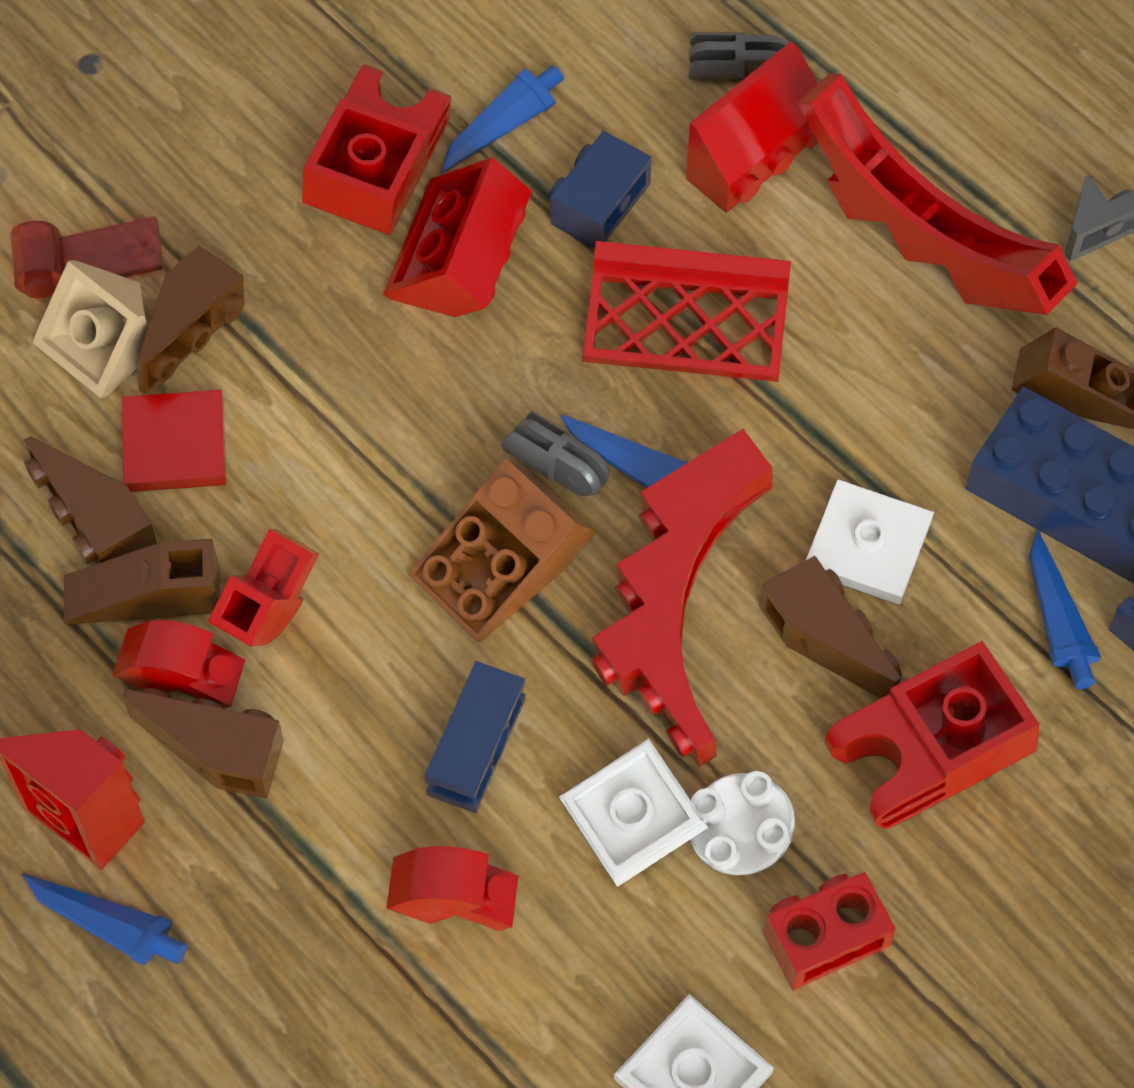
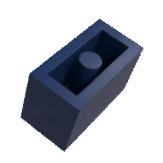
(599, 189)

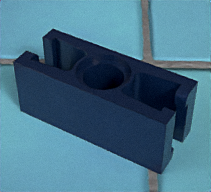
(475, 737)

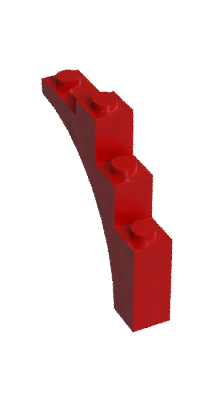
(928, 226)
(684, 519)

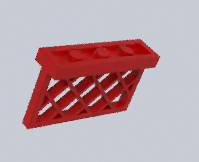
(701, 274)

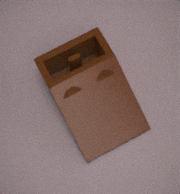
(501, 549)

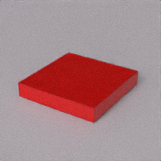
(173, 440)

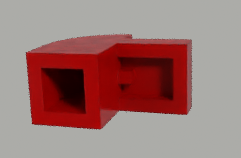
(266, 598)
(178, 657)
(452, 882)

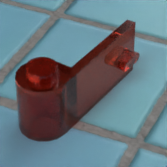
(43, 253)

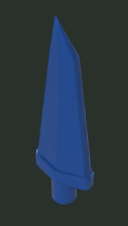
(511, 108)
(633, 459)
(1065, 630)
(122, 927)

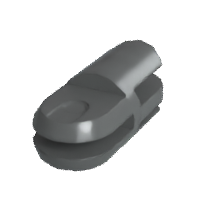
(729, 54)
(557, 455)

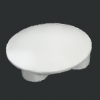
(746, 823)

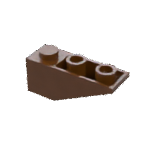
(191, 306)
(1077, 378)
(96, 505)
(146, 583)
(819, 623)
(221, 745)

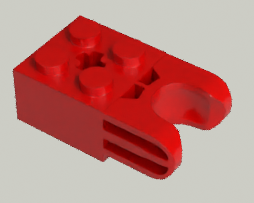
(373, 153)
(929, 743)

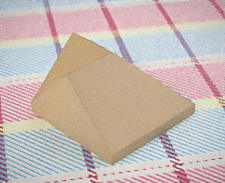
(94, 326)

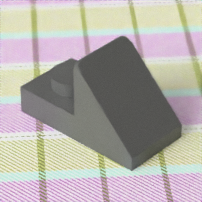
(1099, 221)

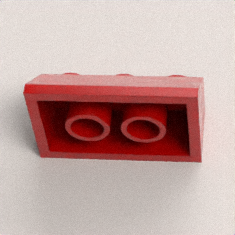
(751, 131)
(459, 240)
(75, 790)

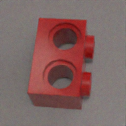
(836, 940)

